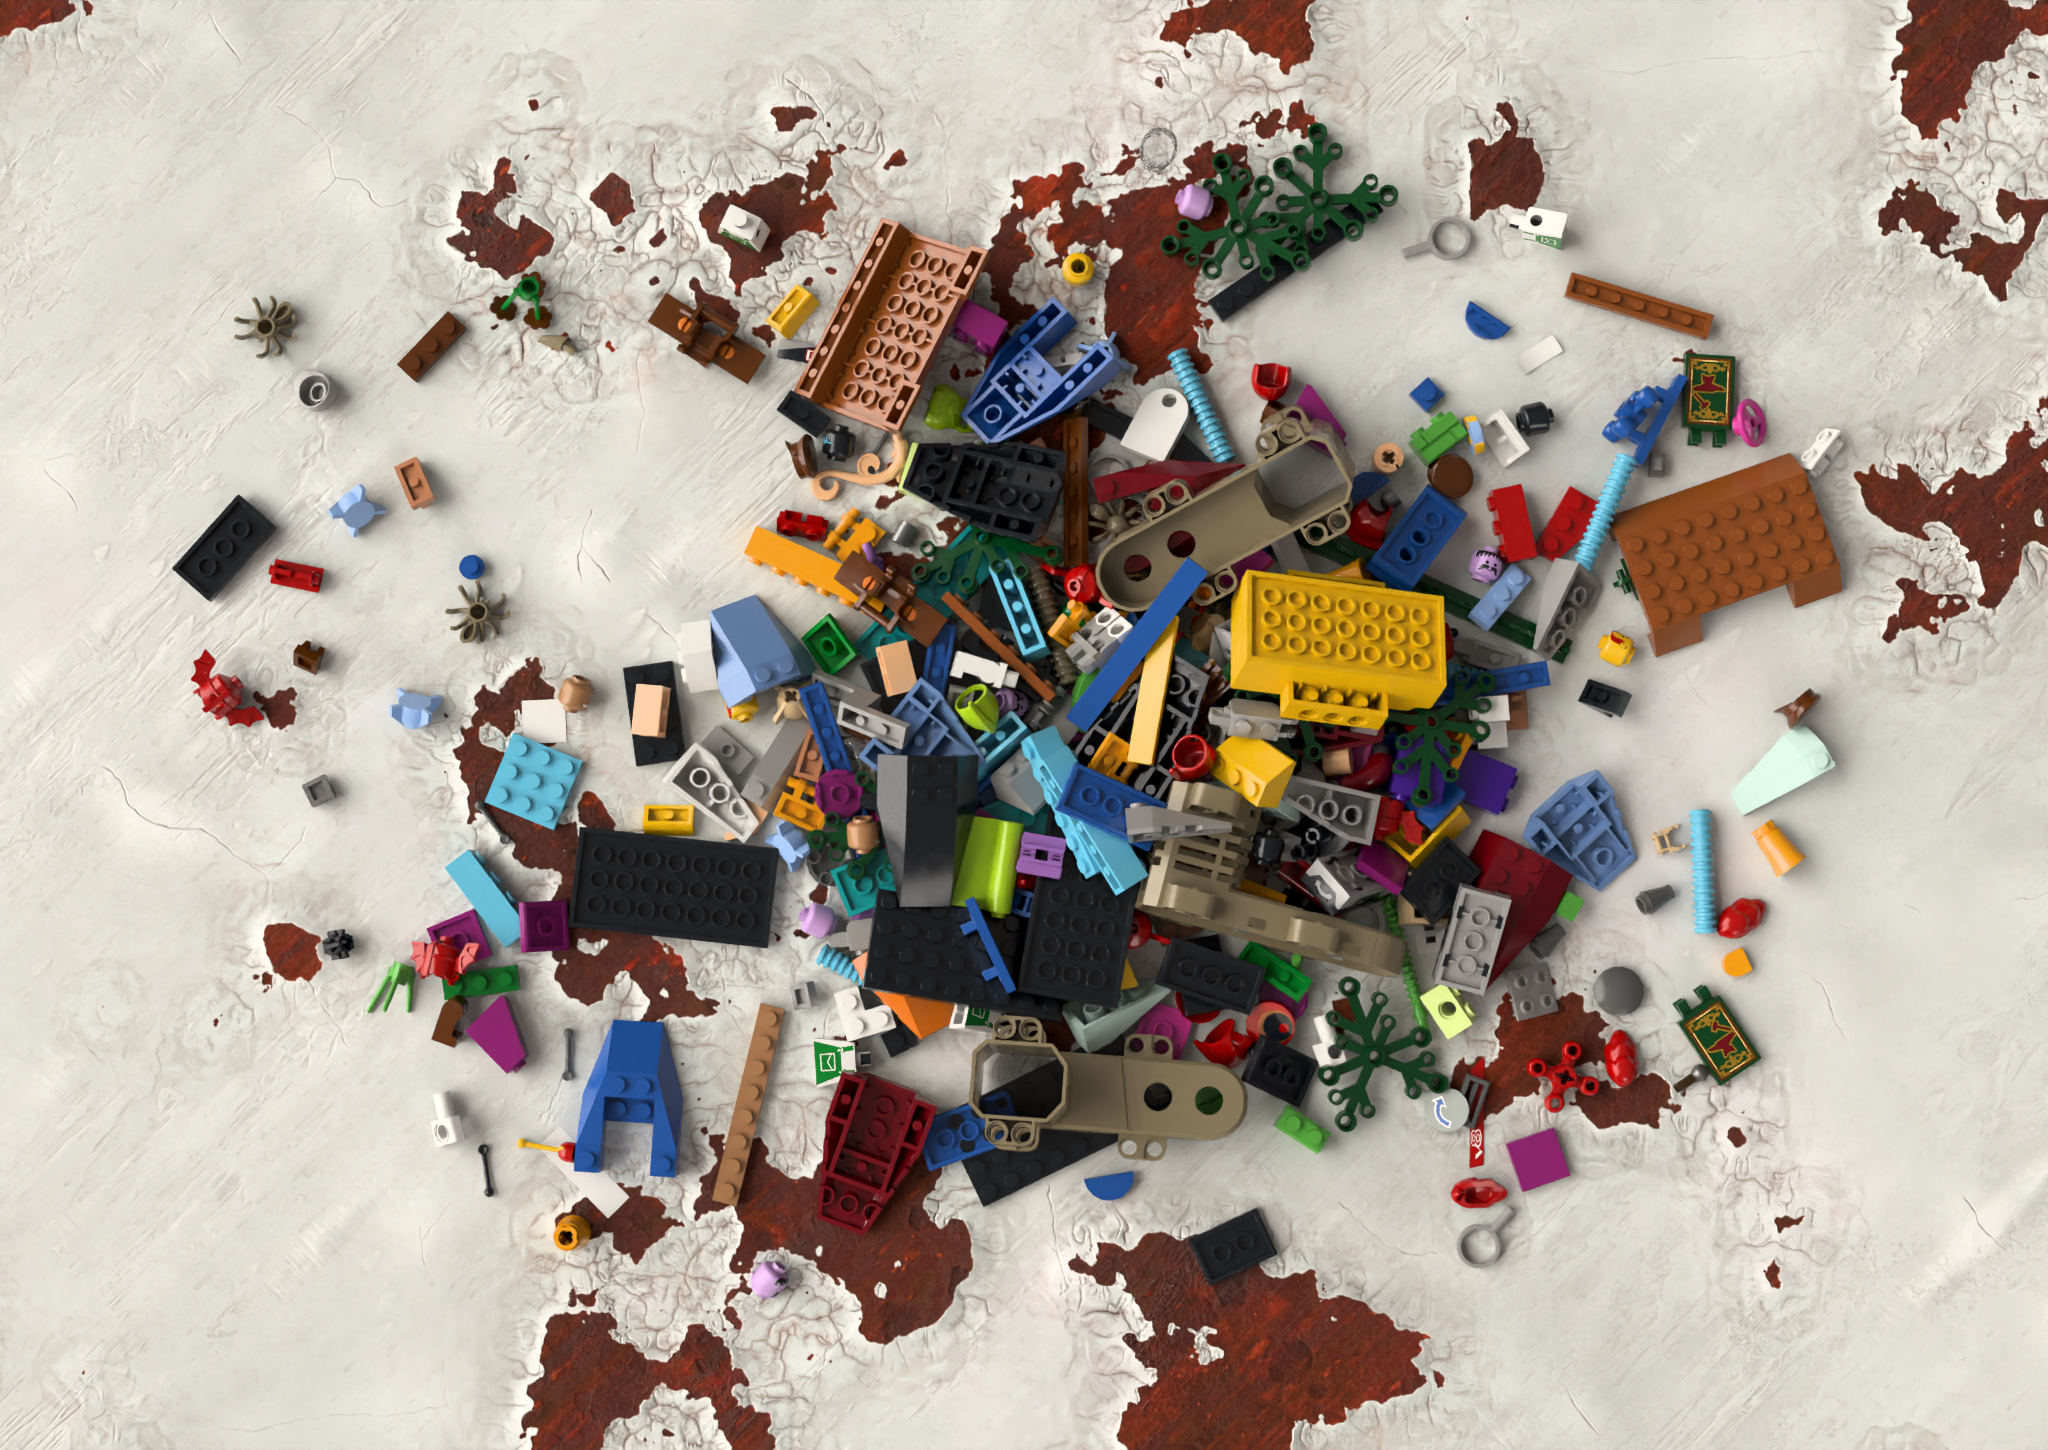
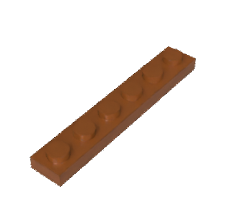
(1638, 306)
(1076, 491)
(992, 639)

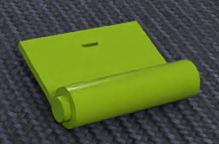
(990, 865)

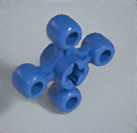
(1630, 414)

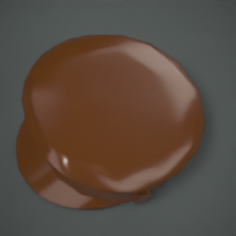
(804, 457)
(1451, 476)
(1799, 708)

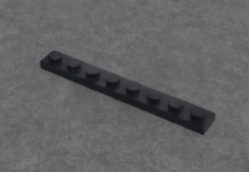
(1253, 286)

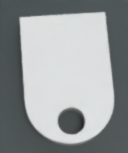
(1157, 427)

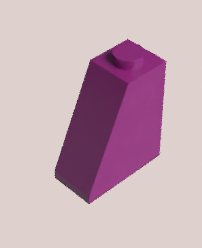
(1317, 409)
(500, 1035)

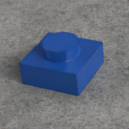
(1426, 395)

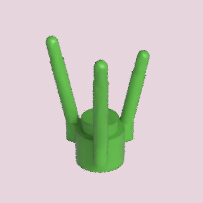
(397, 975)

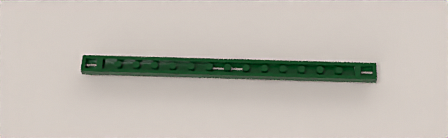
(1455, 601)

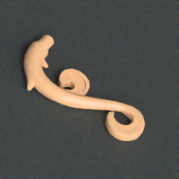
(896, 470)

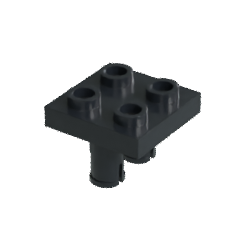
(1316, 841)

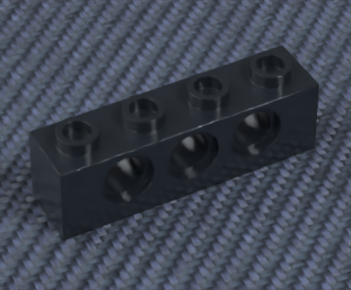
(972, 644)

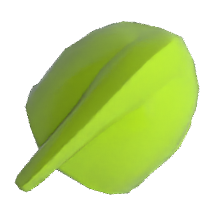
(982, 713)

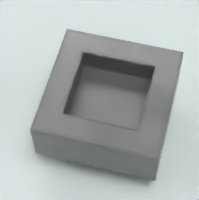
(319, 791)
(804, 995)

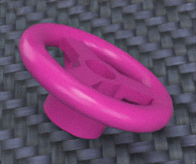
(1745, 423)

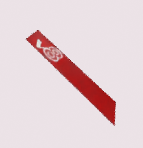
(1476, 1147)

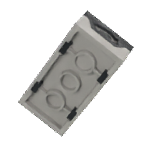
(1341, 885)
(1471, 938)

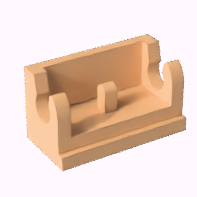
(896, 667)
(650, 710)

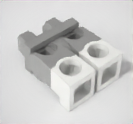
(1098, 640)

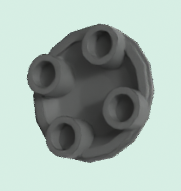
(820, 864)
(1618, 991)

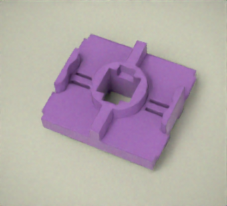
(1036, 842)

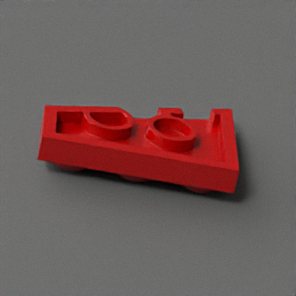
(1566, 524)

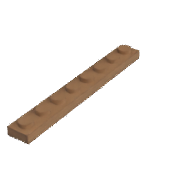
(748, 1104)

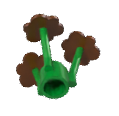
(528, 289)

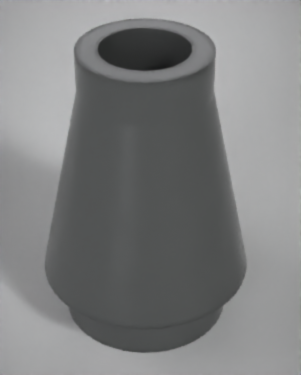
(1651, 900)
(1546, 942)

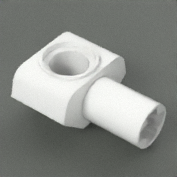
(1327, 1036)
(449, 1126)

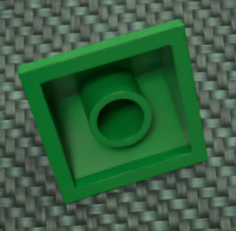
(830, 646)

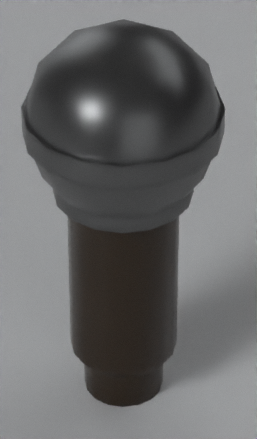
(1698, 1073)

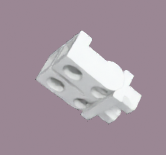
(984, 670)

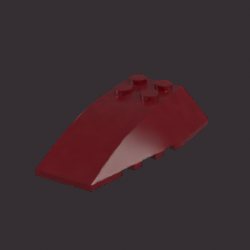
(1532, 884)
(869, 1146)

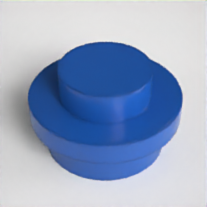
(472, 567)

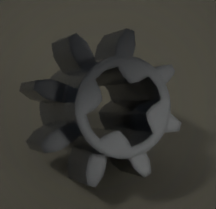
(338, 944)

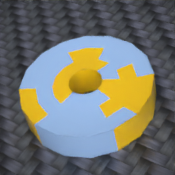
(1474, 438)

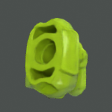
(945, 410)

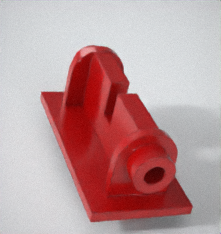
(790, 525)
(296, 575)

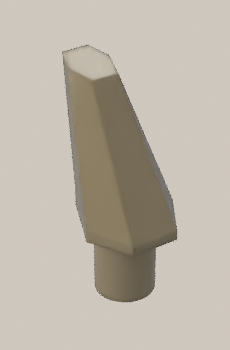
(558, 343)

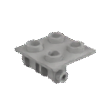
(1047, 715)
(1531, 991)

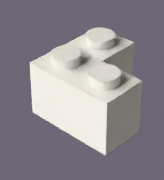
(697, 656)
(1496, 719)
(859, 1021)

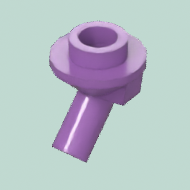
(871, 556)

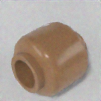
(576, 693)
(863, 834)

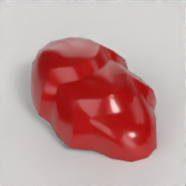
(1741, 918)
(1621, 1058)
(1478, 1192)

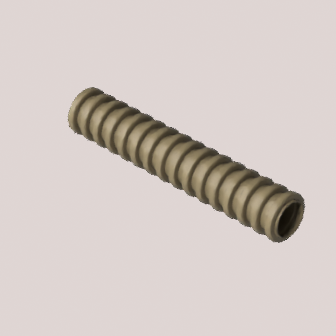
(1048, 616)

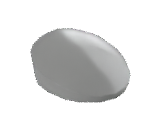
(314, 390)

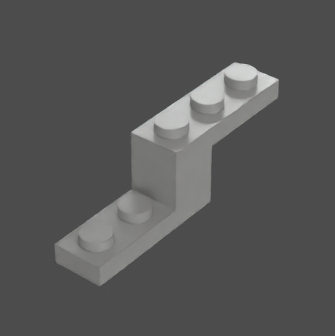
(861, 711)

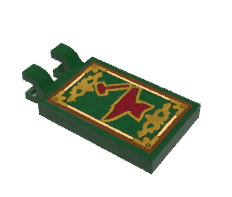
(1708, 397)
(1716, 1036)

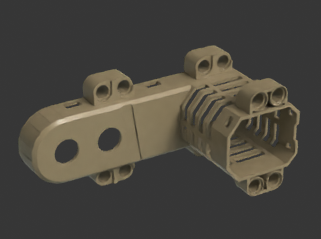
(1227, 518)
(1207, 900)
(1109, 1091)

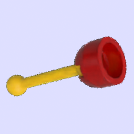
(565, 1152)

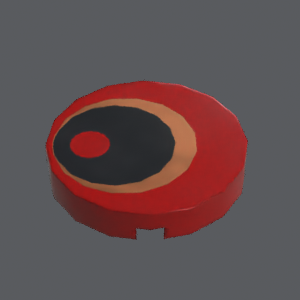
(1272, 1020)

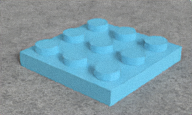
(534, 781)

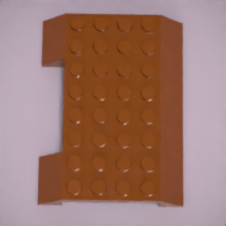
(890, 326)
(1724, 547)

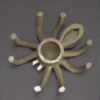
(268, 327)
(1116, 523)
(478, 614)

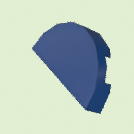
(1484, 324)
(1366, 485)
(1110, 1186)

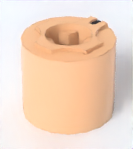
(1387, 459)
(1338, 762)

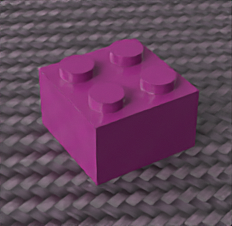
(979, 328)

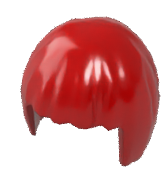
(1270, 380)

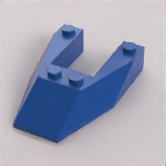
(1024, 388)
(635, 1084)

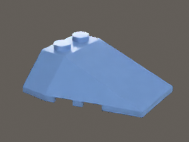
(754, 651)
(932, 728)
(1582, 831)

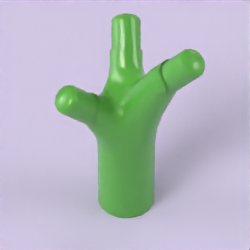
(1296, 962)

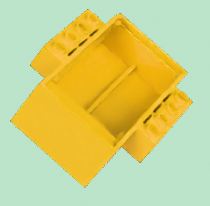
(1337, 646)

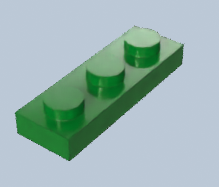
(1278, 972)
(484, 982)

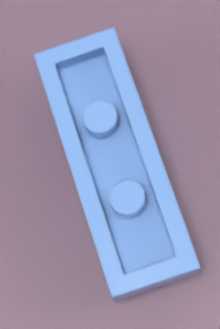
(1499, 597)

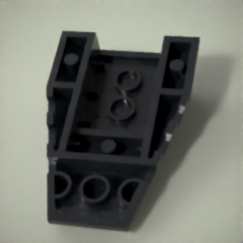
(991, 486)
(1181, 707)
(926, 822)

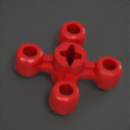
(1558, 1086)

